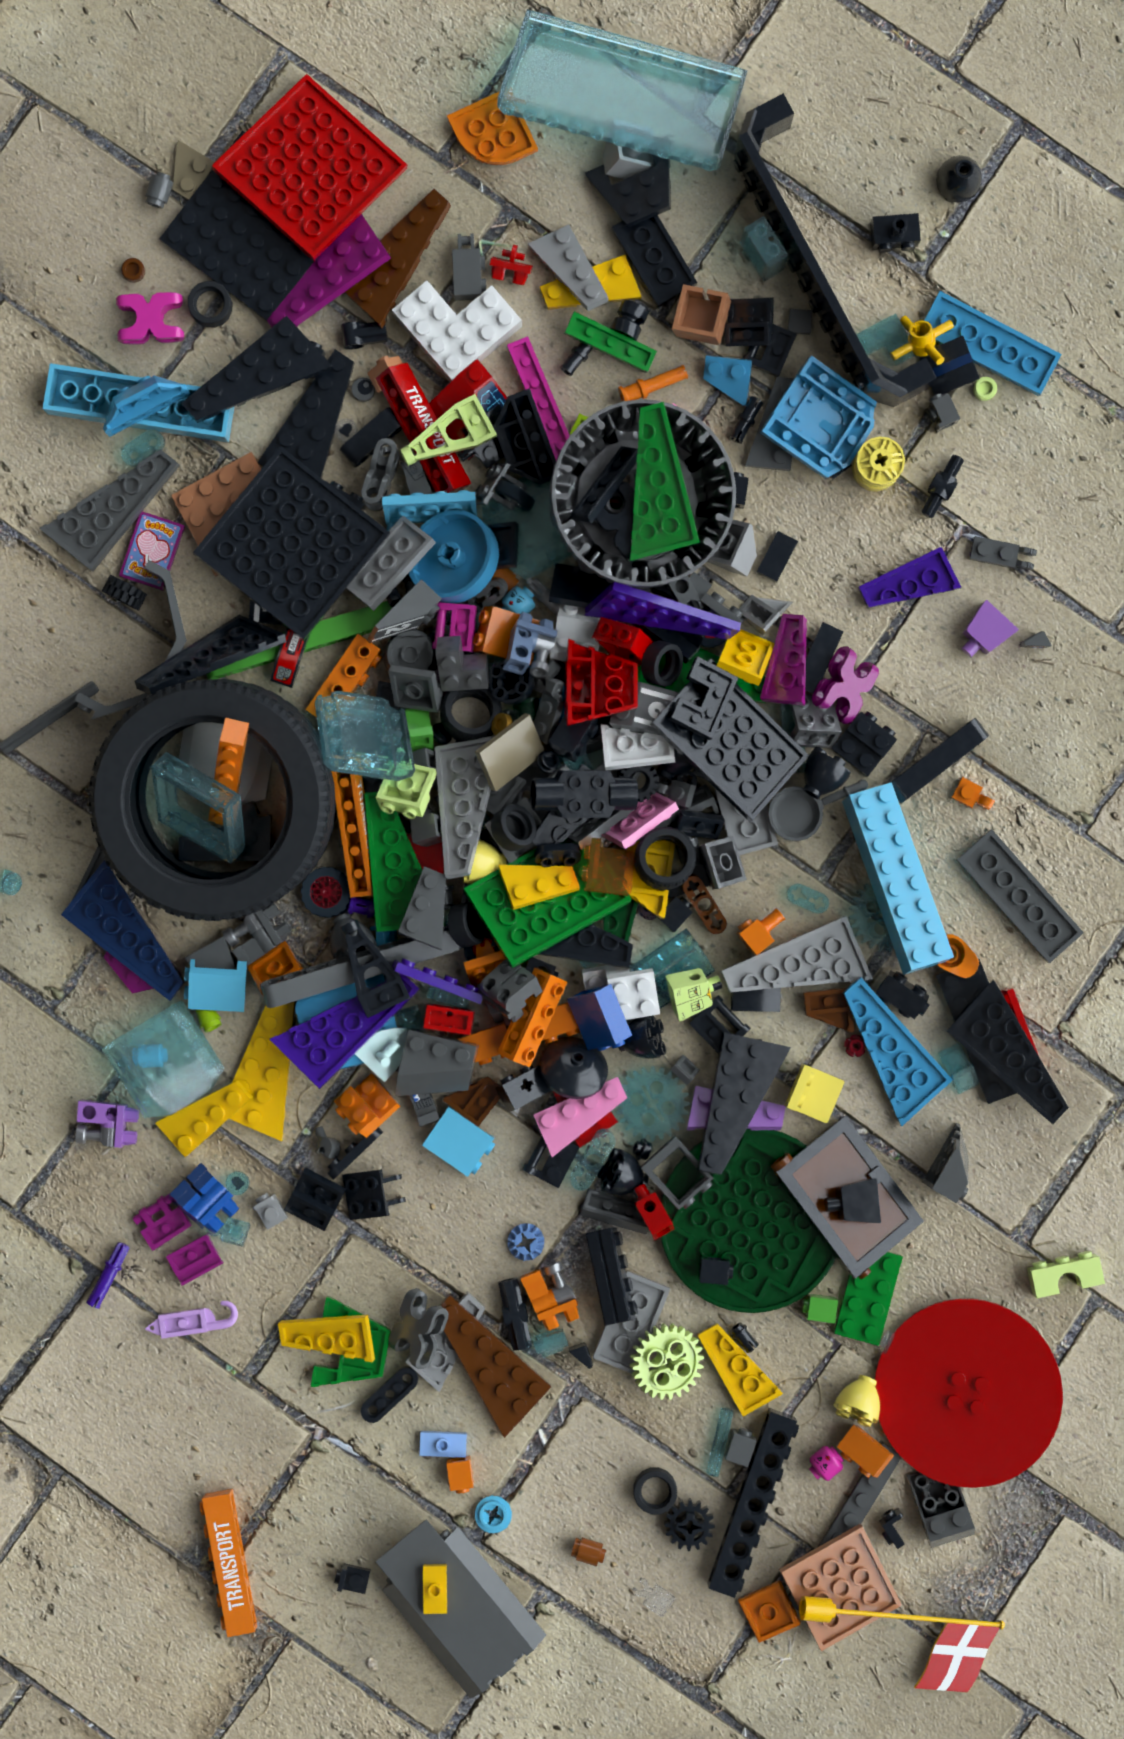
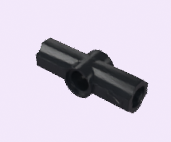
(515, 1314)

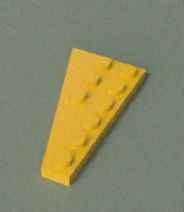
(266, 1074)

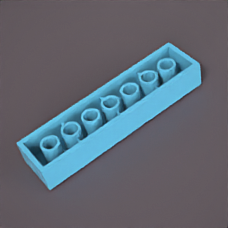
(88, 395)
(897, 878)

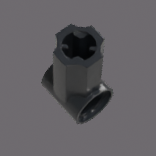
(357, 335)

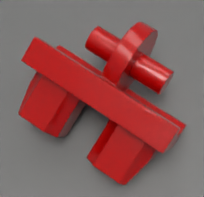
(520, 269)

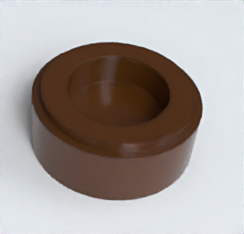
(133, 270)

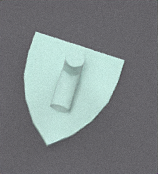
(384, 1051)

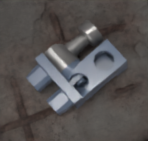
(528, 639)

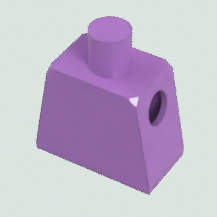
(987, 630)

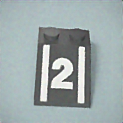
(408, 614)
(650, 704)

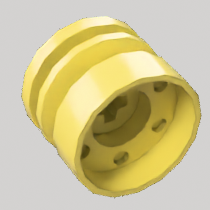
(874, 476)

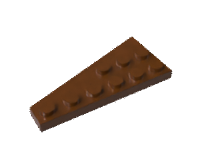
(405, 245)

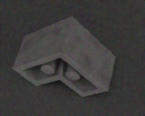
(460, 670)

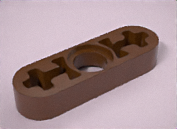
(717, 914)

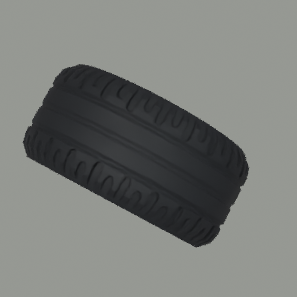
(463, 733)
(676, 837)

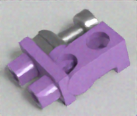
(112, 1123)

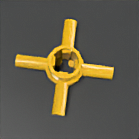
(921, 339)

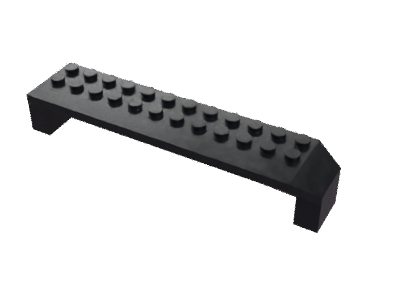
(868, 375)

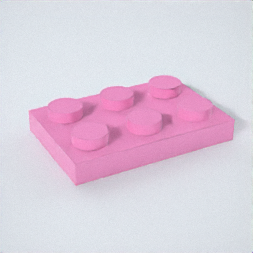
(642, 820)

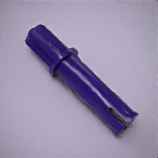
(108, 1275)

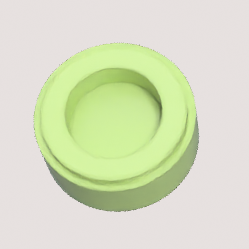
(985, 388)

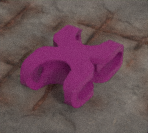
(845, 685)

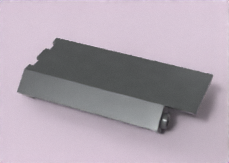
(484, 1620)

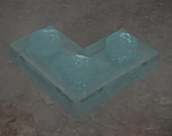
(887, 334)

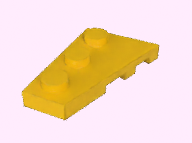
(535, 884)

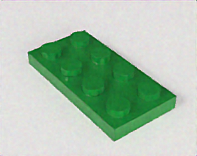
(868, 1301)

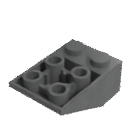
(941, 1510)

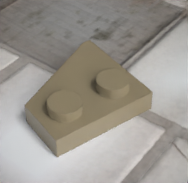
(189, 170)

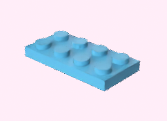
(421, 507)

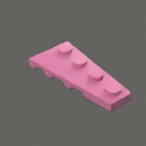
(572, 1117)

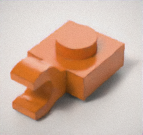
(969, 794)

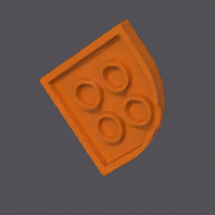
(491, 134)

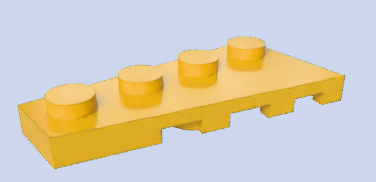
(614, 277)
(203, 1117)
(740, 1374)

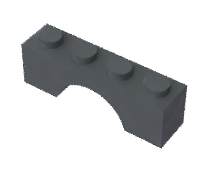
(426, 829)

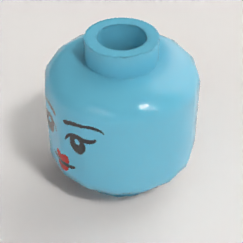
(519, 600)

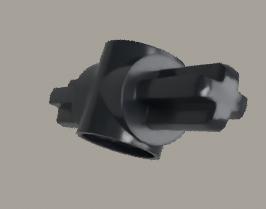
(942, 486)

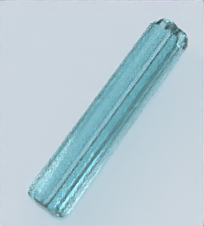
(719, 1442)

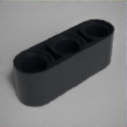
(363, 443)

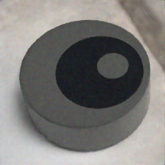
(363, 389)

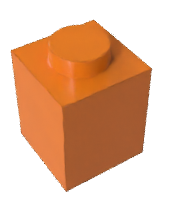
(460, 1474)

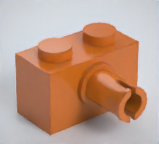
(756, 933)

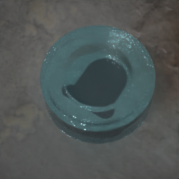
(237, 1183)

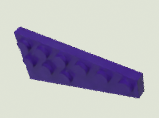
(644, 608)
(334, 1036)

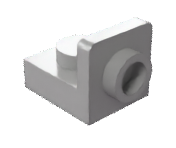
(270, 1210)

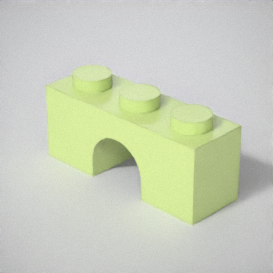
(1045, 1276)

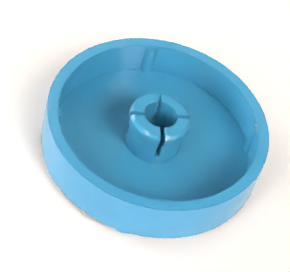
(460, 559)

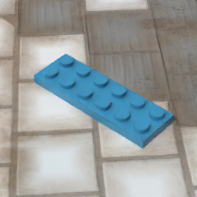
(995, 344)

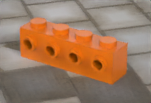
(350, 670)
(526, 1034)

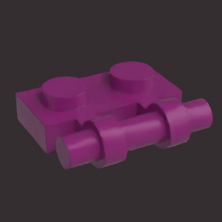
(165, 1228)

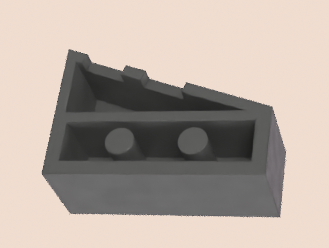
(426, 910)

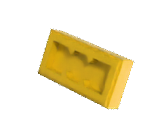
(434, 1588)

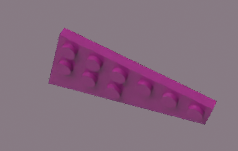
(333, 272)

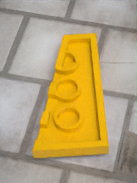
(335, 1335)

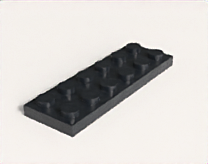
(959, 995)

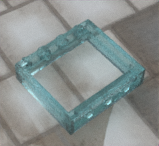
(170, 773)

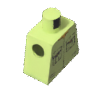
(691, 992)

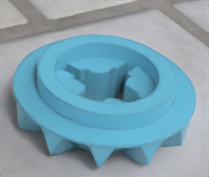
(497, 1524)

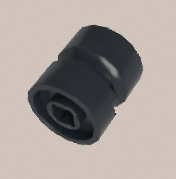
(630, 318)

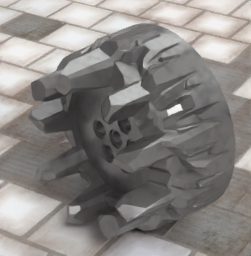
(706, 477)

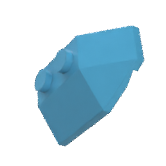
(142, 401)

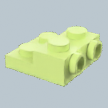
(407, 795)

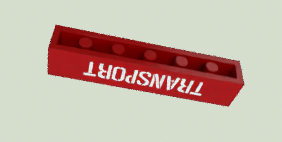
(415, 417)

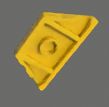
(659, 859)

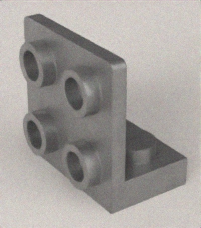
(815, 725)

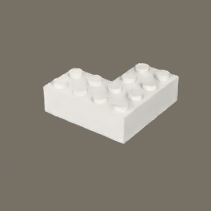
(458, 339)

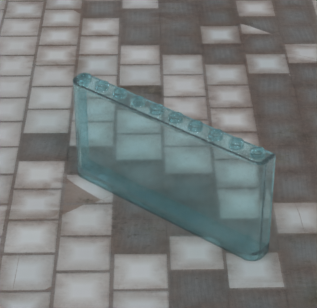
(621, 90)

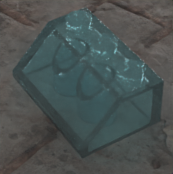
(674, 956)

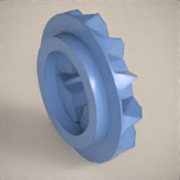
(529, 1231)

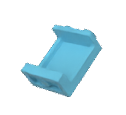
(216, 988)
(459, 1142)

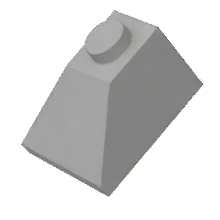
(624, 161)
(737, 549)

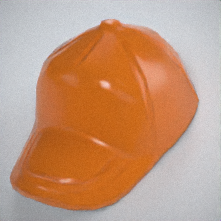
(964, 962)

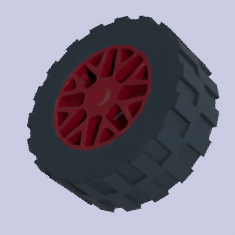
(326, 892)

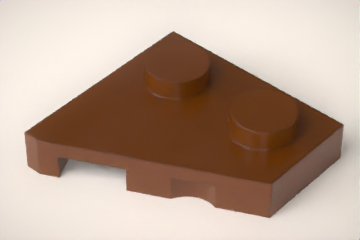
(829, 1007)
(475, 1102)

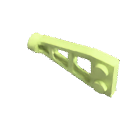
(475, 420)

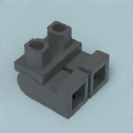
(508, 989)

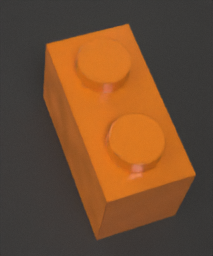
(865, 1451)

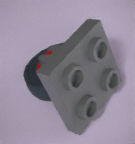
(716, 606)

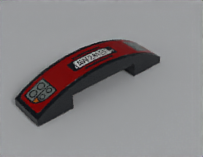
(289, 659)

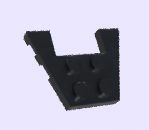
(637, 196)

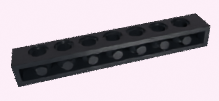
(732, 1583)

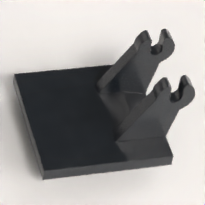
(366, 1194)

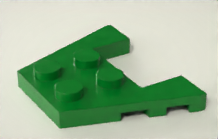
(356, 1368)

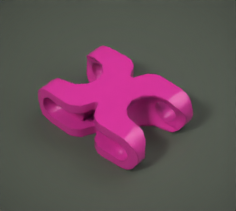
(150, 318)

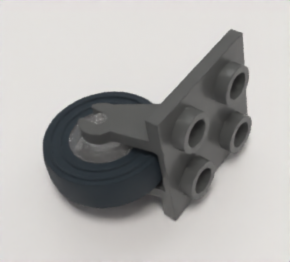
(511, 490)

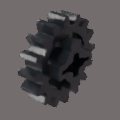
(679, 1524)

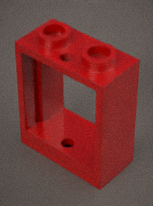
(621, 639)
(438, 1018)

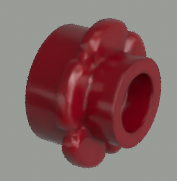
(850, 1050)

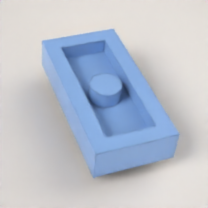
(443, 1444)

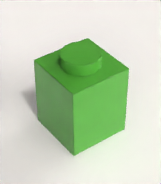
(820, 1308)

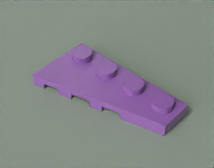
(767, 1117)

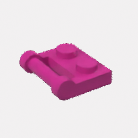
(462, 623)

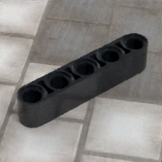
(939, 760)

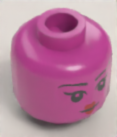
(826, 1463)

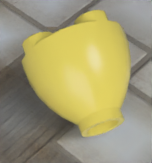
(485, 862)
(859, 1401)

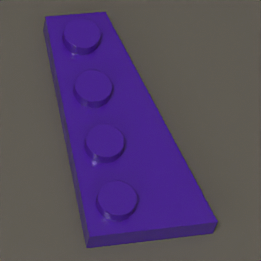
(915, 579)
(429, 976)

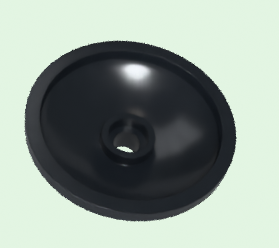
(572, 1077)

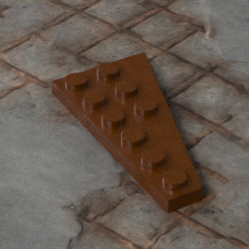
(499, 1374)

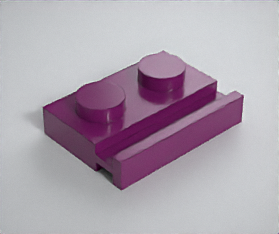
(194, 1259)

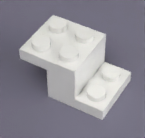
(574, 626)
(633, 989)

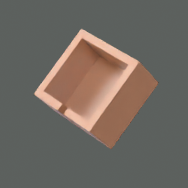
(700, 318)

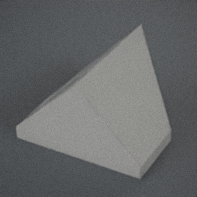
(763, 612)

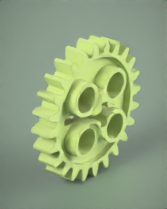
(672, 1380)

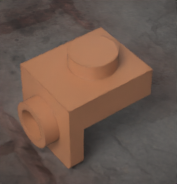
(382, 364)

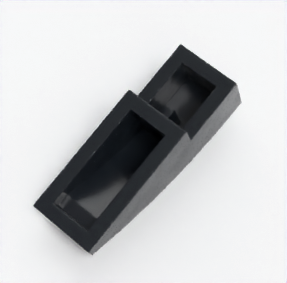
(821, 654)

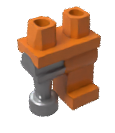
(553, 1301)

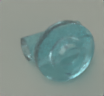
(10, 882)

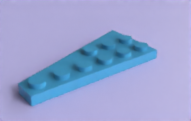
(902, 1063)

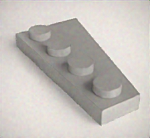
(445, 1354)

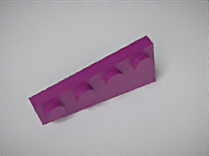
(787, 666)

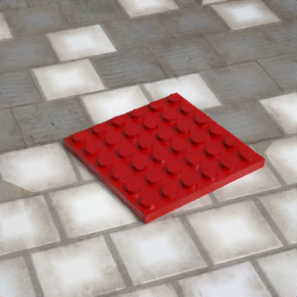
(309, 167)

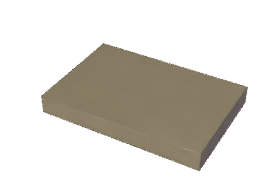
(509, 752)

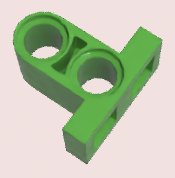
(419, 729)

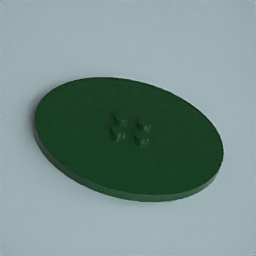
(750, 1223)

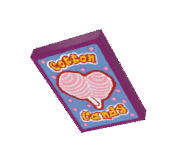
(155, 541)

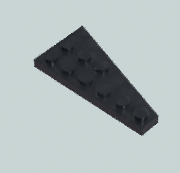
(263, 368)
(739, 1085)

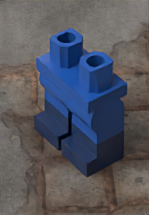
(208, 1203)

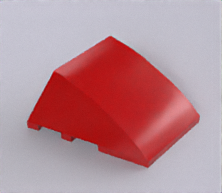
(597, 684)

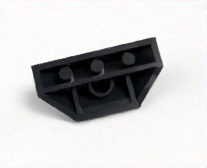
(524, 438)

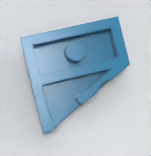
(729, 376)

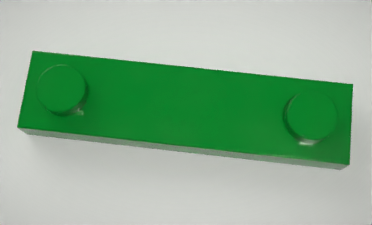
(610, 342)

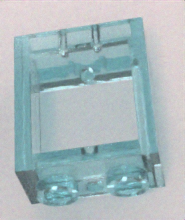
(766, 255)

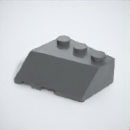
(435, 1064)
(950, 1168)

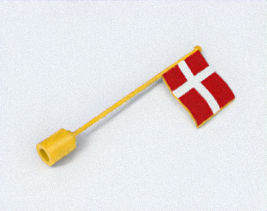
(955, 1653)

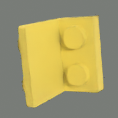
(814, 1093)

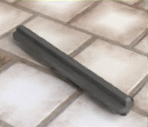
(46, 718)

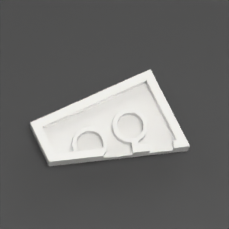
(634, 749)

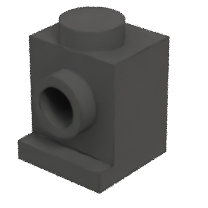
(943, 411)

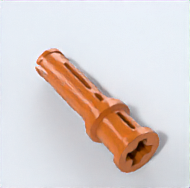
(642, 388)

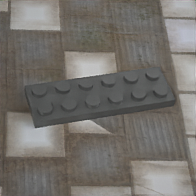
(1020, 896)

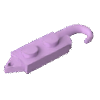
(191, 1322)

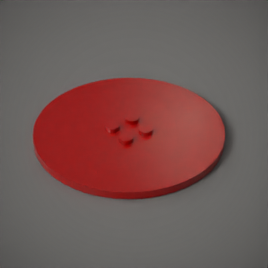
(969, 1393)

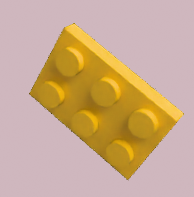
(746, 656)

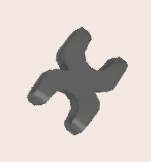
(380, 474)
(418, 1328)

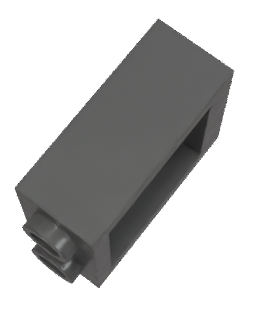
(687, 1199)

